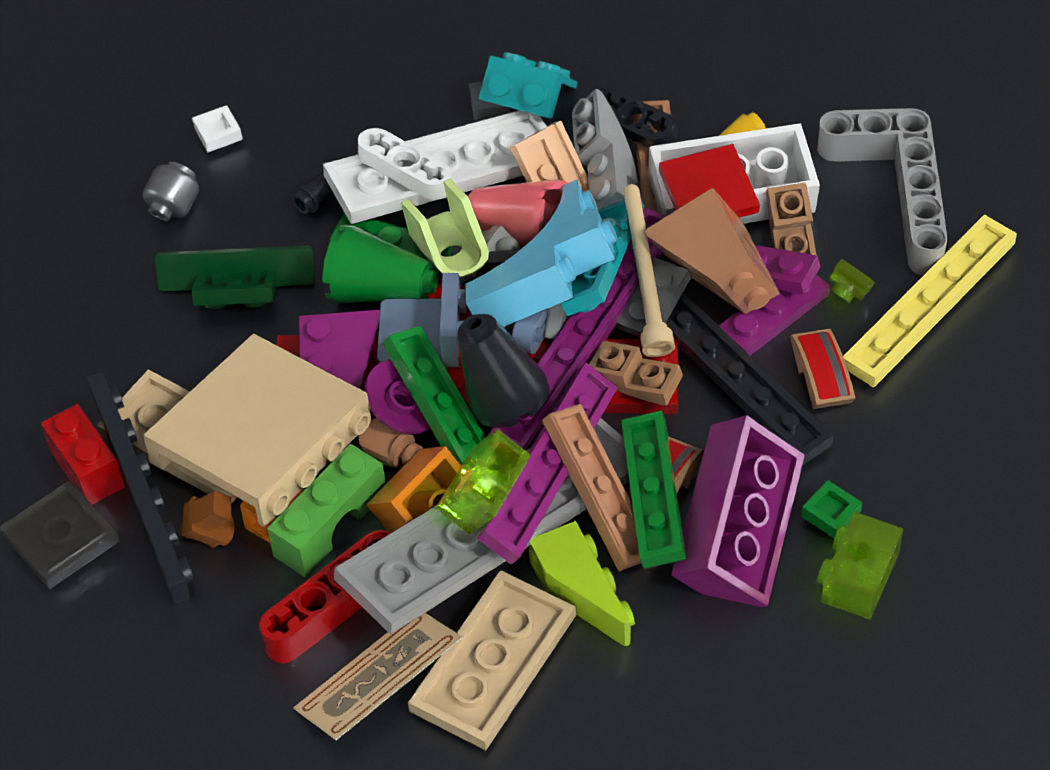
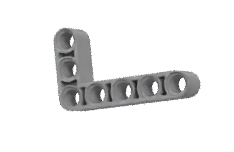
(908, 140)

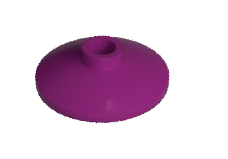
(392, 400)

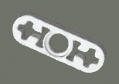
(383, 150)

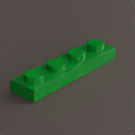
(434, 391)
(653, 490)

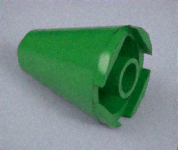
(373, 270)

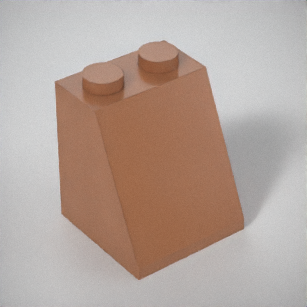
(716, 251)

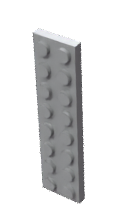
(436, 558)

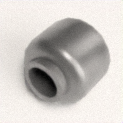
(170, 191)

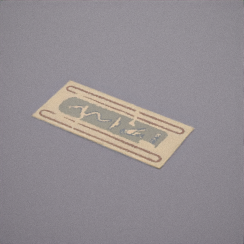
(376, 675)

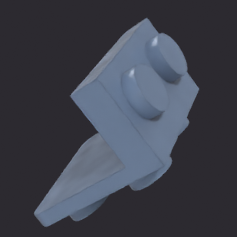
(436, 316)

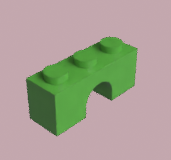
(305, 529)

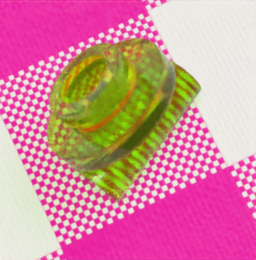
(850, 282)

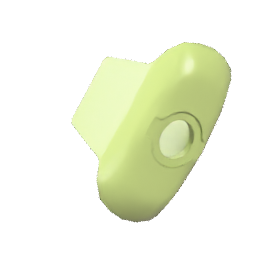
(449, 229)

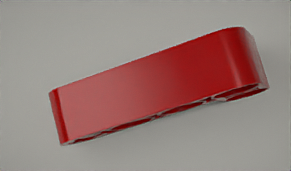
(292, 629)

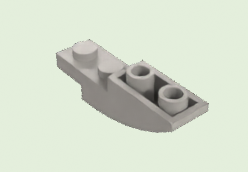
(602, 149)

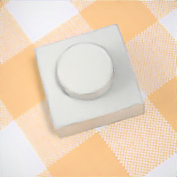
(217, 128)

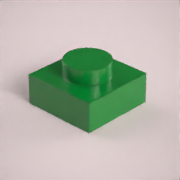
(830, 508)

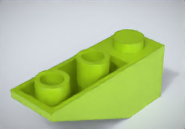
(570, 571)

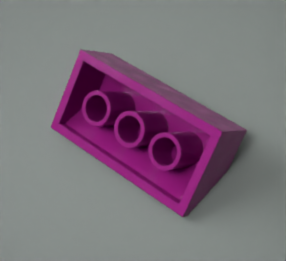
(739, 512)

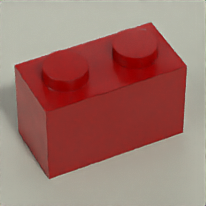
(83, 454)

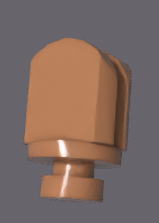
(387, 445)

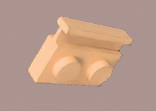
(549, 156)

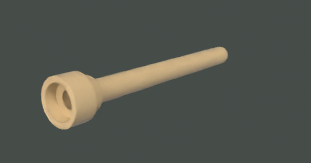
(656, 337)

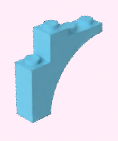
(544, 268)

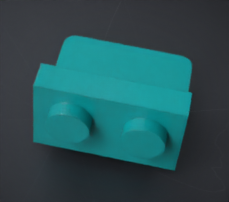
(522, 86)

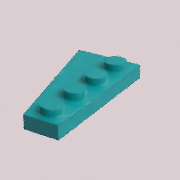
(593, 285)

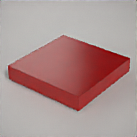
(714, 168)

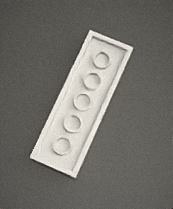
(473, 152)

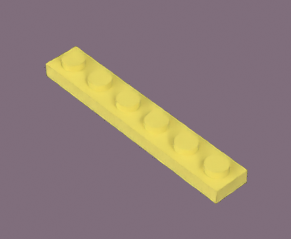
(929, 300)

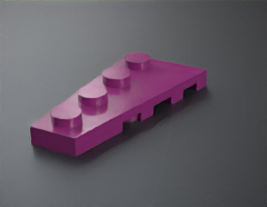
(340, 343)

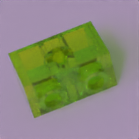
(483, 482)
(860, 565)

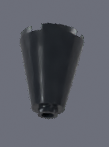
(498, 373)

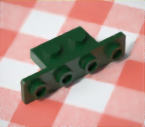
(234, 274)

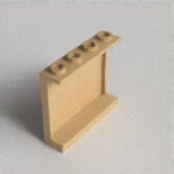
(261, 426)

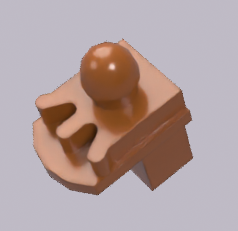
(208, 519)

